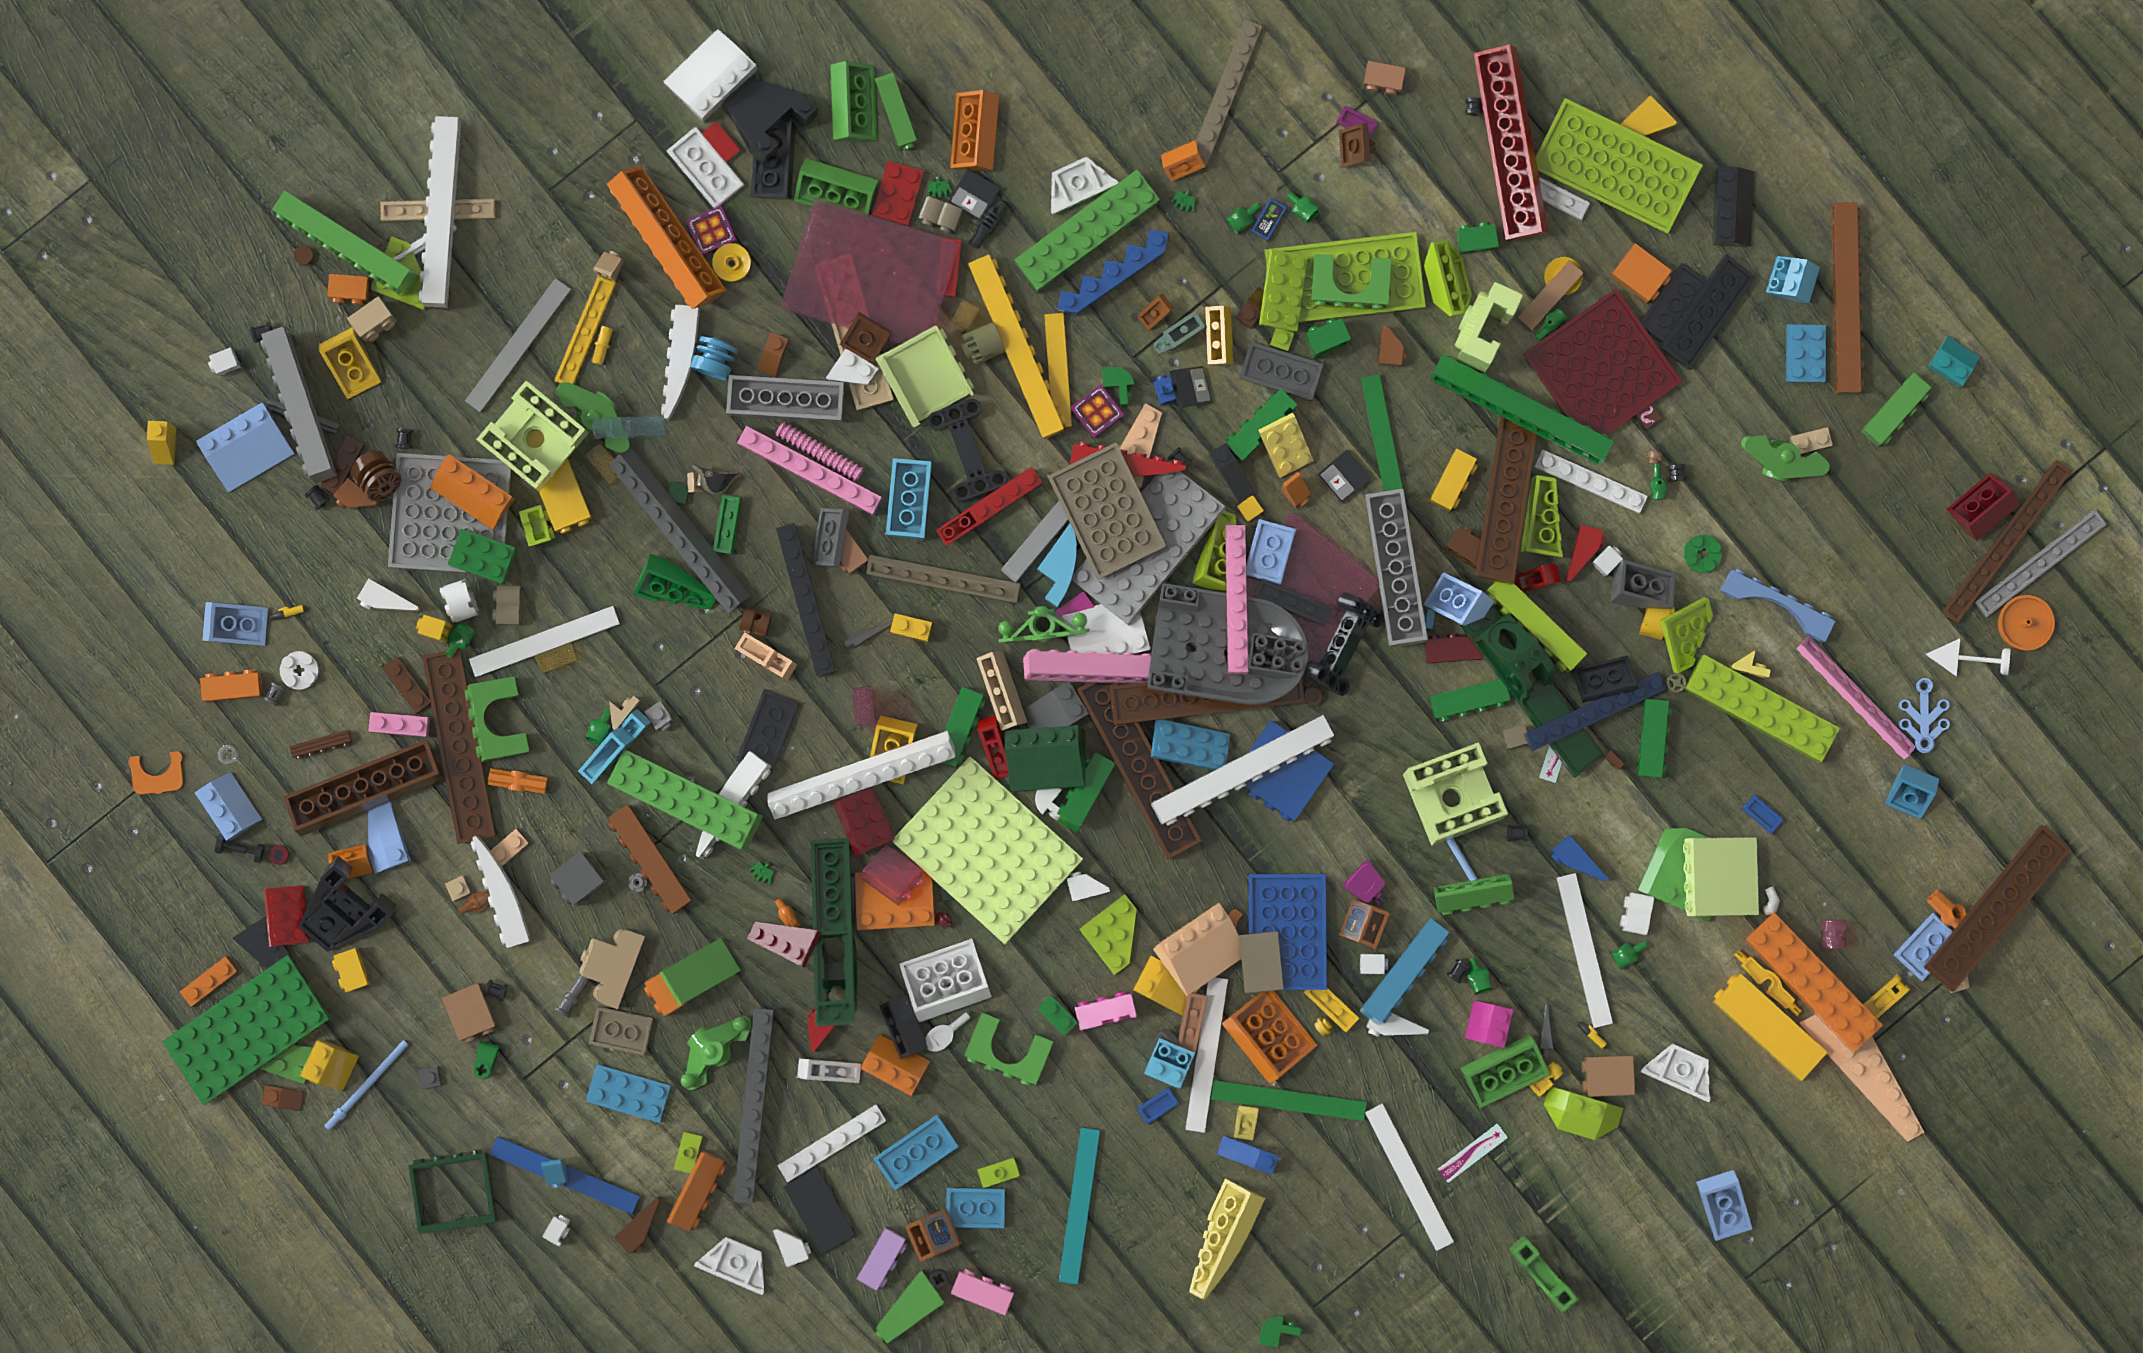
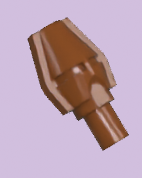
(475, 902)

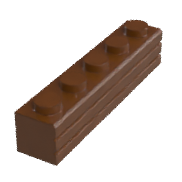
(321, 744)

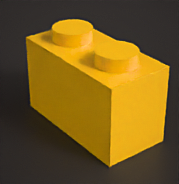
(911, 628)
(351, 970)

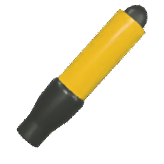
(286, 612)
(1592, 1034)

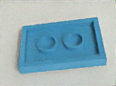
(1806, 353)
(976, 1207)

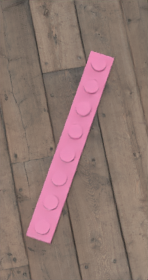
(1236, 599)
(1856, 697)

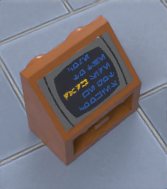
(1364, 924)
(933, 1235)

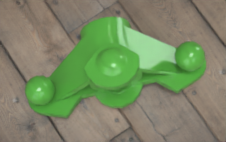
(590, 407)
(1783, 459)
(1056, 621)
(712, 1048)

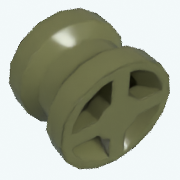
(1678, 680)

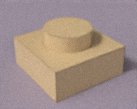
(692, 487)
(458, 888)

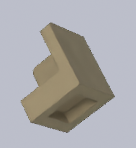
(1515, 736)

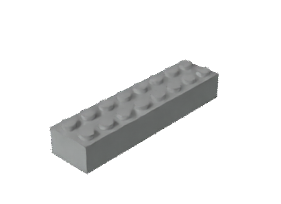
(299, 405)
(1396, 568)

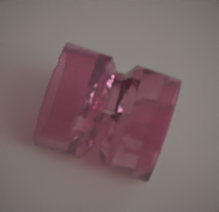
(1833, 934)

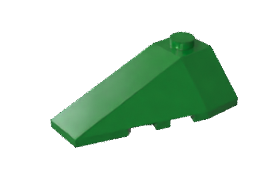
(667, 582)

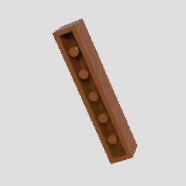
(650, 859)

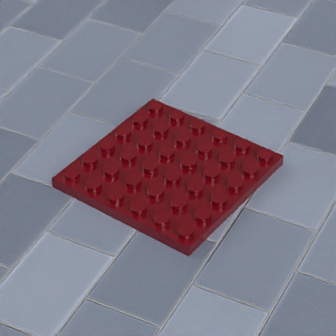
(1602, 366)

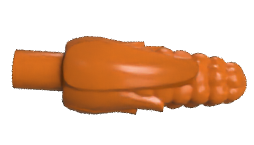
(787, 914)

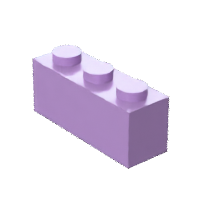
(882, 1259)

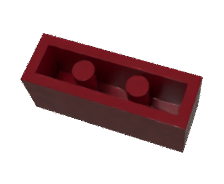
(1450, 649)

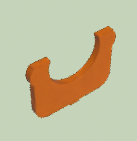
(168, 781)

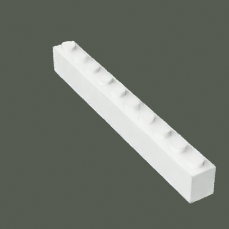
(440, 212)
(1243, 769)
(861, 775)

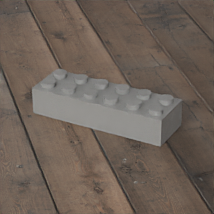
(785, 398)

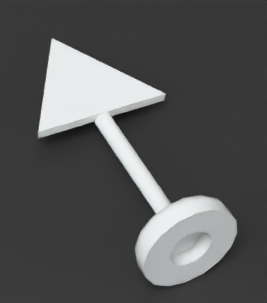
(1949, 655)

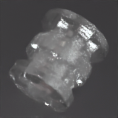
(222, 756)

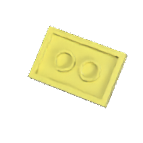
(1286, 445)

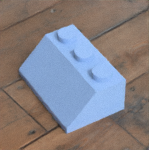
(1458, 600)
(228, 806)

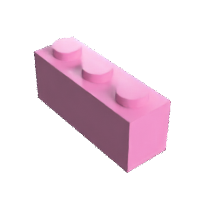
(399, 724)
(982, 1291)

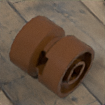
(755, 622)

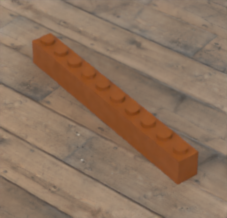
(1846, 298)

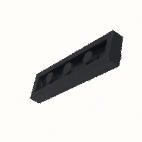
(1293, 602)

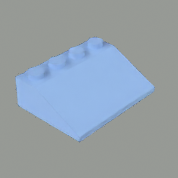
(245, 447)

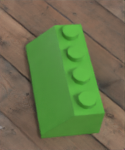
(853, 102)
(835, 187)
(1473, 893)
(1505, 1071)

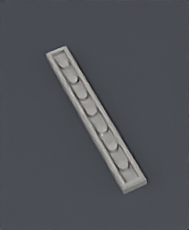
(518, 345)
(2040, 563)

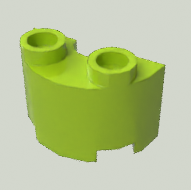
(536, 526)

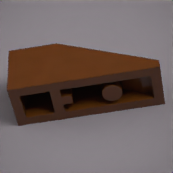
(636, 1231)

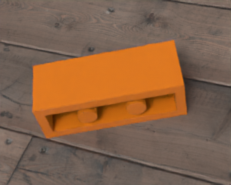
(231, 686)

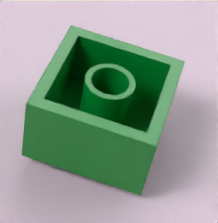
(1327, 338)

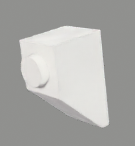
(1084, 886)
(791, 1247)

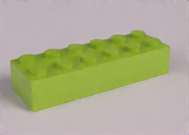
(1537, 624)

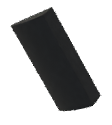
(776, 177)

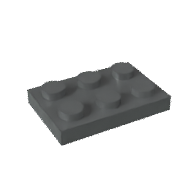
(830, 537)

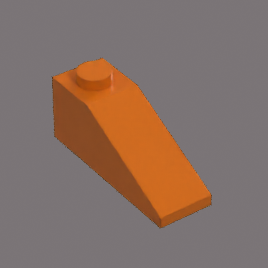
(1296, 490)

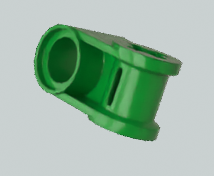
(485, 1055)

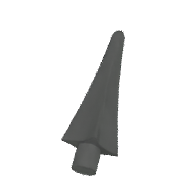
(860, 637)
(1546, 1039)

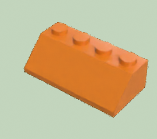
(974, 130)
(471, 492)
(696, 1191)

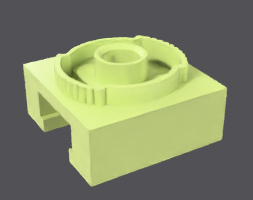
(1498, 303)
(528, 413)
(1465, 775)

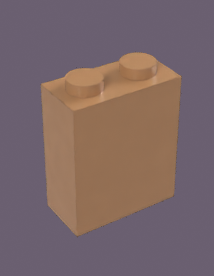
(469, 1012)
(1608, 1075)

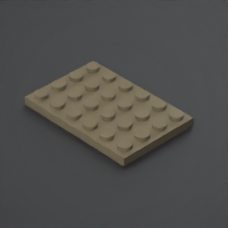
(1107, 511)

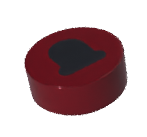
(278, 854)

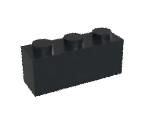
(903, 1026)

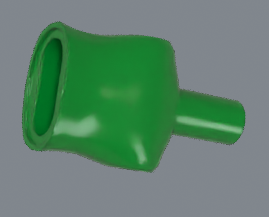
(1304, 207)
(1242, 218)
(1552, 323)
(1657, 484)
(459, 638)
(599, 729)
(1627, 954)
(1479, 978)

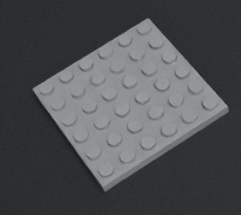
(427, 523)

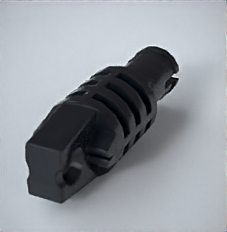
(989, 223)

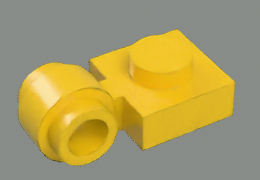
(1544, 1084)

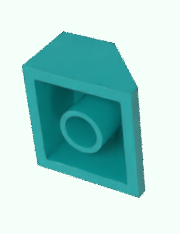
(1953, 362)

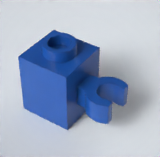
(1164, 390)

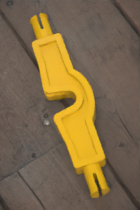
(1775, 990)

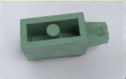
(1179, 333)

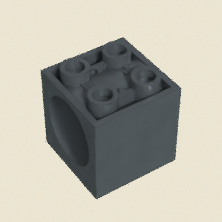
(577, 879)

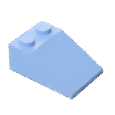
(235, 623)
(1724, 1205)

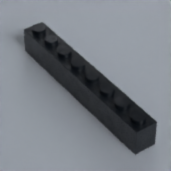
(805, 600)

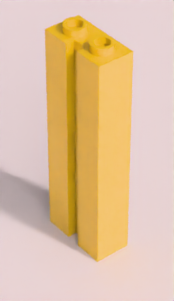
(562, 494)
(1769, 1026)

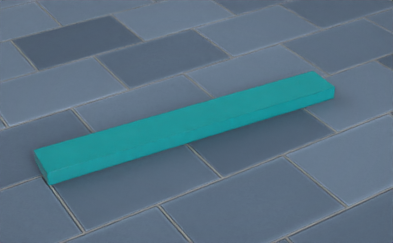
(1079, 1205)

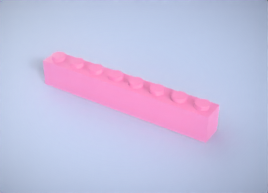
(809, 471)
(1086, 666)

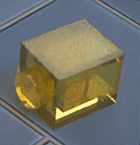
(965, 316)

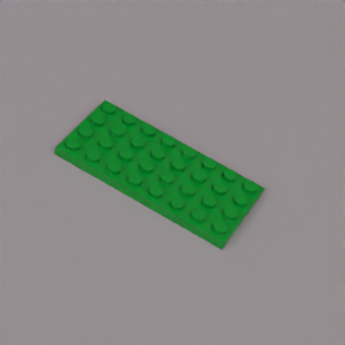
(246, 1030)

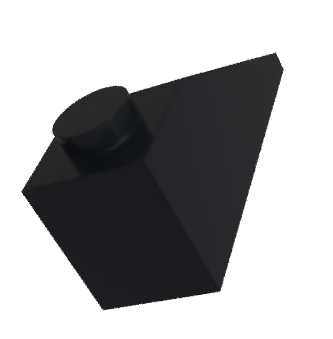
(1231, 473)

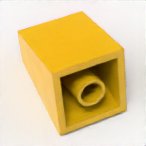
(329, 1065)

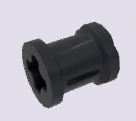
(256, 332)
(403, 438)
(1178, 455)
(317, 497)
(1517, 833)
(1458, 971)
(496, 990)
(944, 1276)

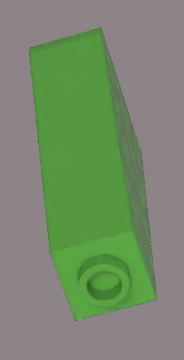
(896, 111)
(913, 1305)

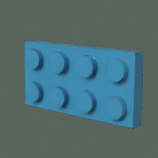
(1190, 745)
(628, 1093)
(915, 1152)

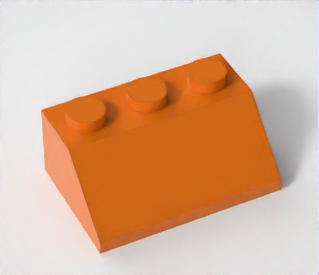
(886, 1065)

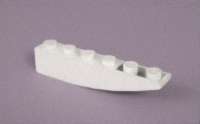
(680, 354)
(738, 789)
(501, 897)

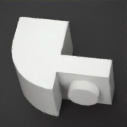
(1044, 801)

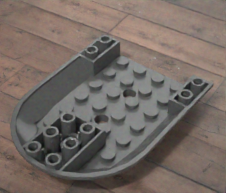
(1200, 620)

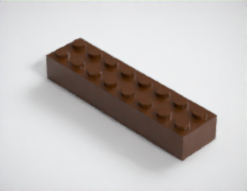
(363, 788)

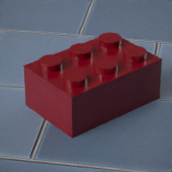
(863, 821)

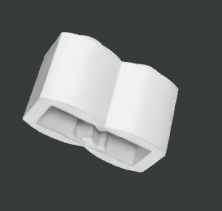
(1637, 913)

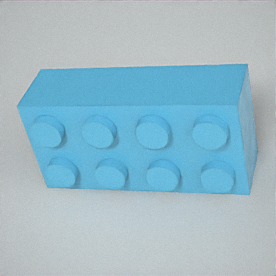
(908, 499)

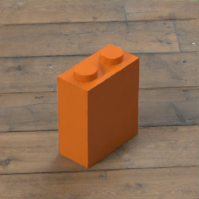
(1641, 274)

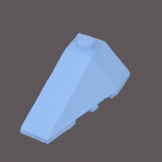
(385, 839)

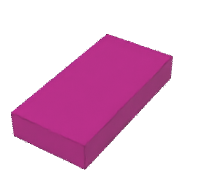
(1077, 604)

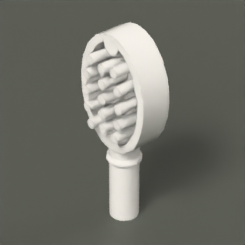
(942, 1035)

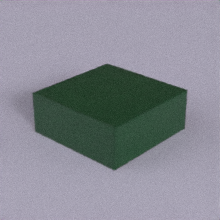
(678, 492)

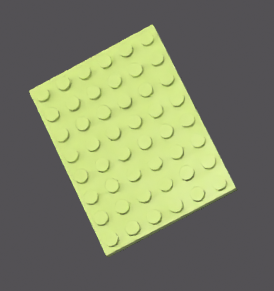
(987, 850)

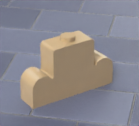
(611, 965)

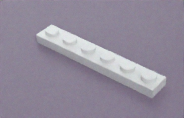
(1590, 481)
(831, 1143)

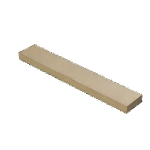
(417, 210)

